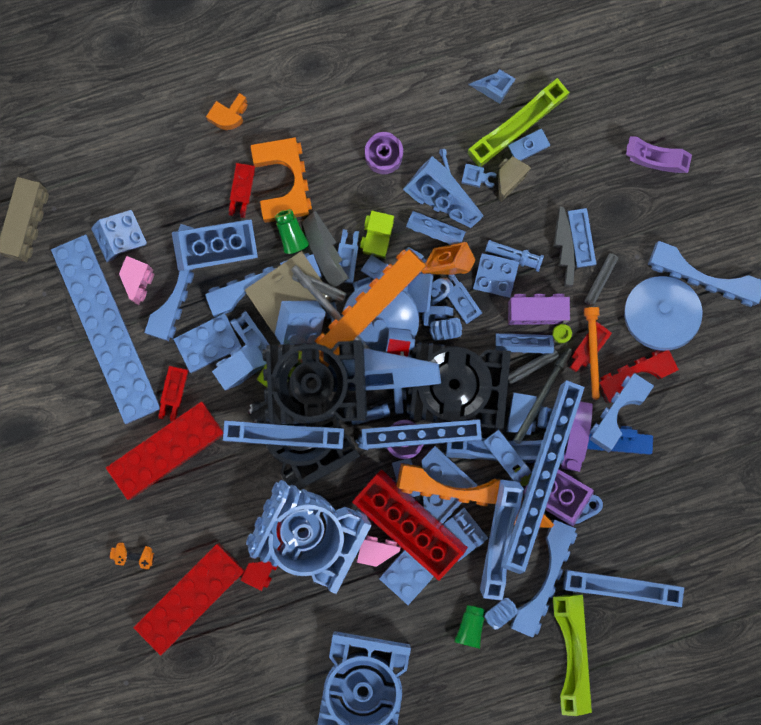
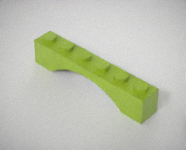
(525, 118)
(576, 690)

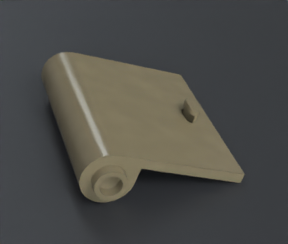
(270, 292)

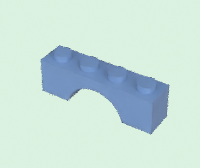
(608, 432)

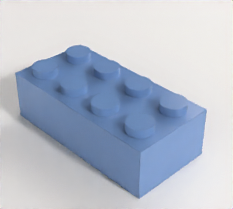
(214, 245)

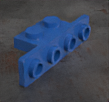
(629, 442)

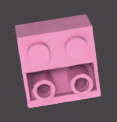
(135, 278)
(376, 552)

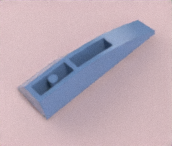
(392, 371)

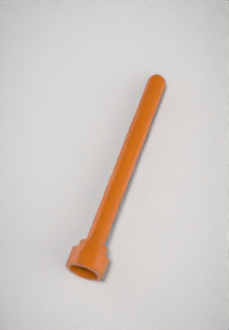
(592, 315)

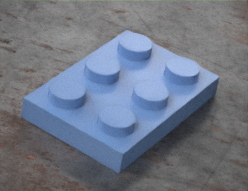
(207, 343)

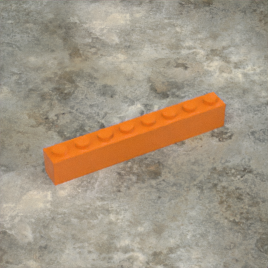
(371, 304)

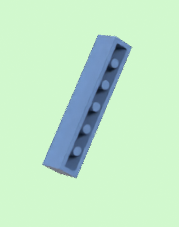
(421, 434)

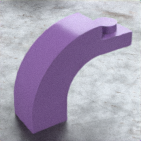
(657, 157)
(578, 438)

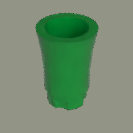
(290, 232)
(471, 627)

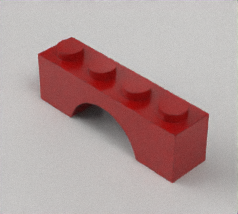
(659, 366)
(258, 573)

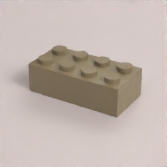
(22, 219)

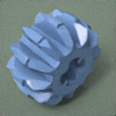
(446, 329)
(501, 613)

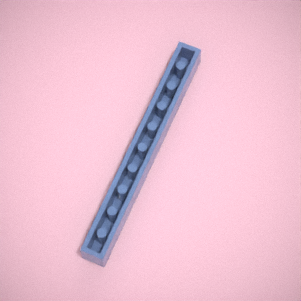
(542, 477)

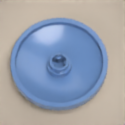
(663, 313)
(399, 314)

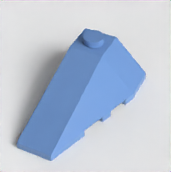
(440, 190)

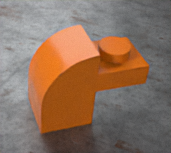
(228, 118)

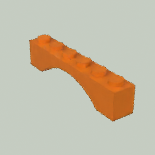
(414, 478)

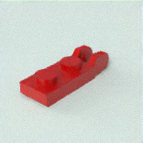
(241, 188)
(173, 391)

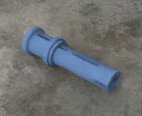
(524, 257)

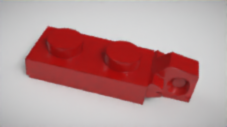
(582, 352)

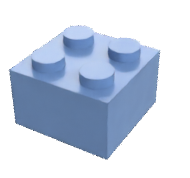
(299, 322)
(239, 367)
(406, 577)

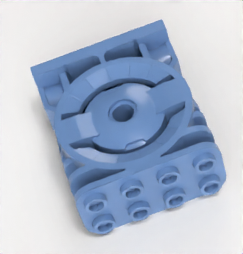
(297, 509)
(332, 710)

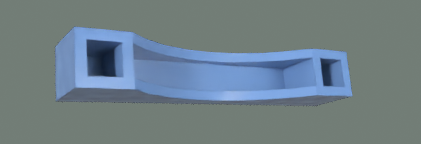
(669, 259)
(226, 298)
(162, 320)
(283, 435)
(478, 450)
(505, 514)
(623, 588)
(529, 615)

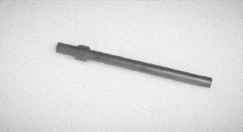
(307, 283)

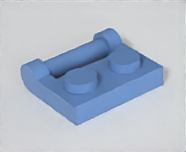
(375, 413)

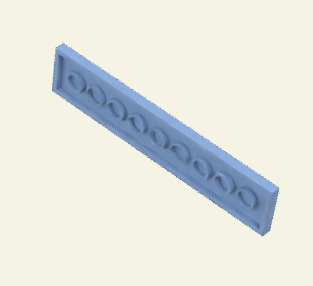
(106, 329)

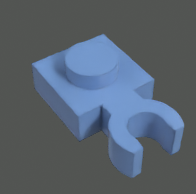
(474, 176)

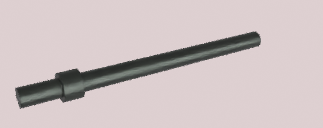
(559, 367)

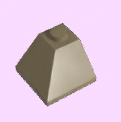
(510, 176)

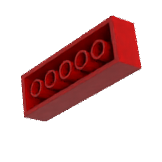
(165, 450)
(410, 525)
(189, 599)

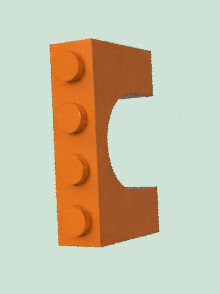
(285, 153)

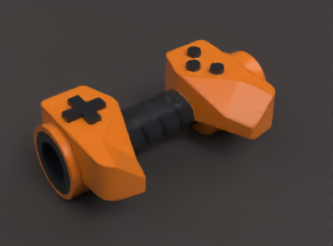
(120, 555)

